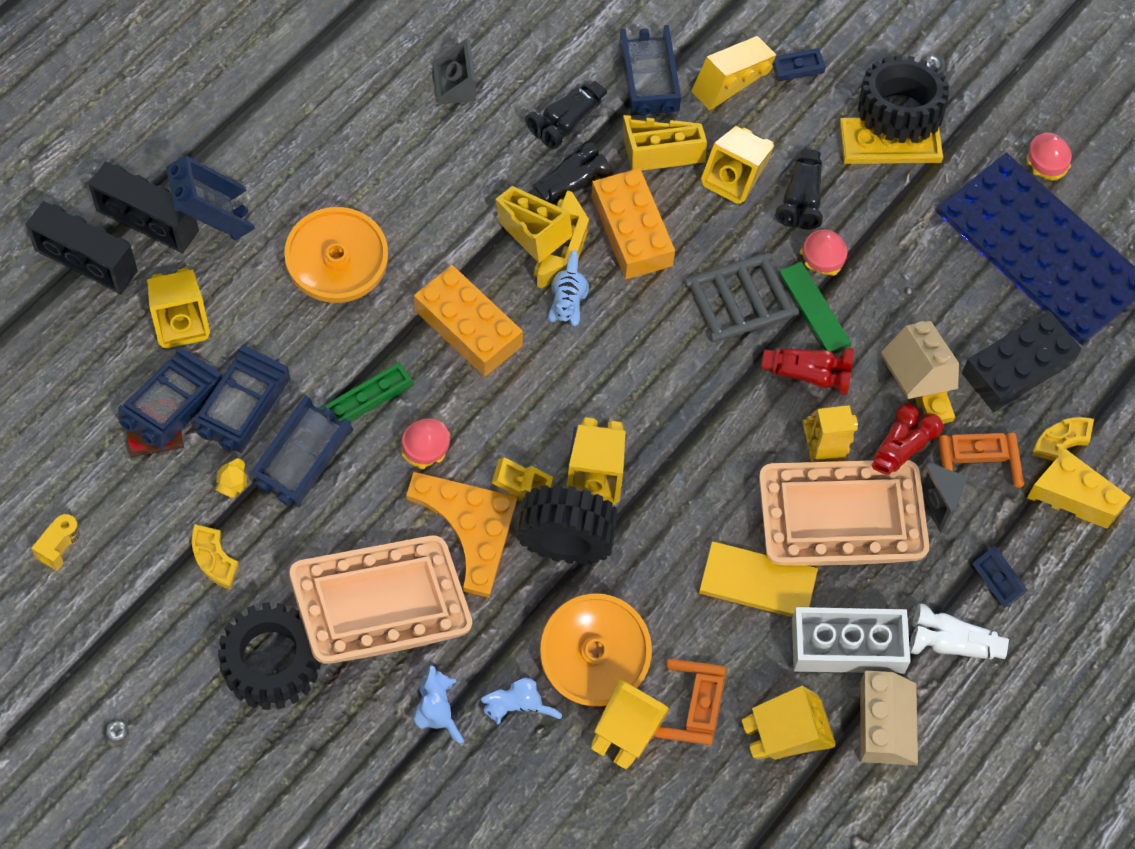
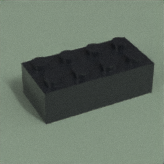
(141, 206)
(82, 247)
(1021, 361)

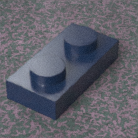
(798, 64)
(1000, 577)

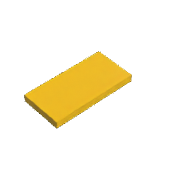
(864, 147)
(756, 581)

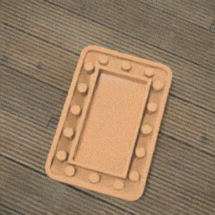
(842, 513)
(379, 599)

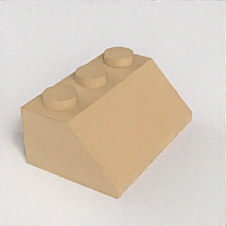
(921, 361)
(888, 719)

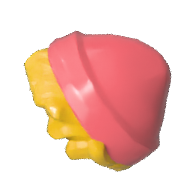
(1049, 156)
(824, 252)
(425, 443)

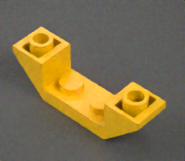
(551, 265)

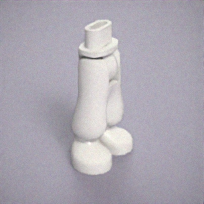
(954, 636)

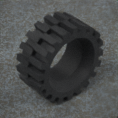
(906, 79)
(567, 524)
(273, 687)

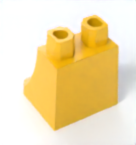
(736, 164)
(177, 309)
(598, 459)
(628, 723)
(789, 725)

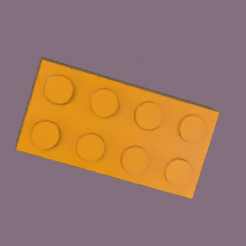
(632, 223)
(468, 320)

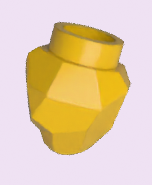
(231, 478)

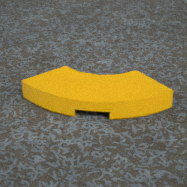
(1062, 436)
(211, 557)

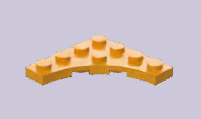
(476, 517)

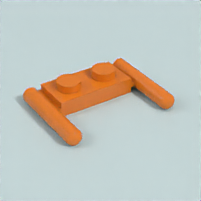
(982, 448)
(704, 702)

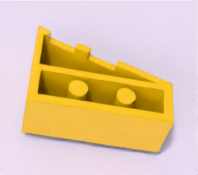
(732, 71)
(663, 144)
(533, 222)
(830, 433)
(1079, 490)

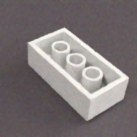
(850, 640)

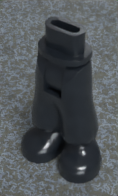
(565, 114)
(572, 174)
(803, 192)

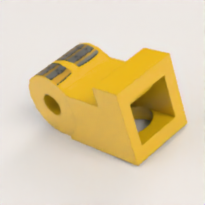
(55, 540)

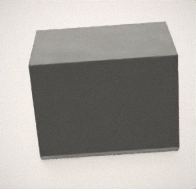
(455, 75)
(941, 493)

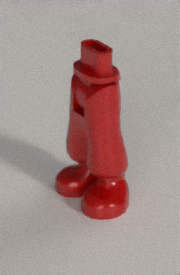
(812, 366)
(905, 438)

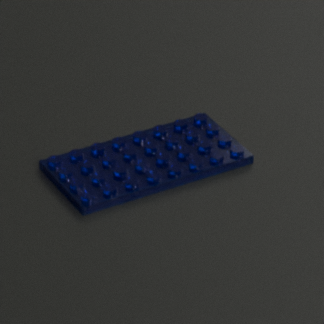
(1042, 247)

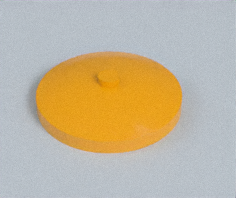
(336, 254)
(592, 646)

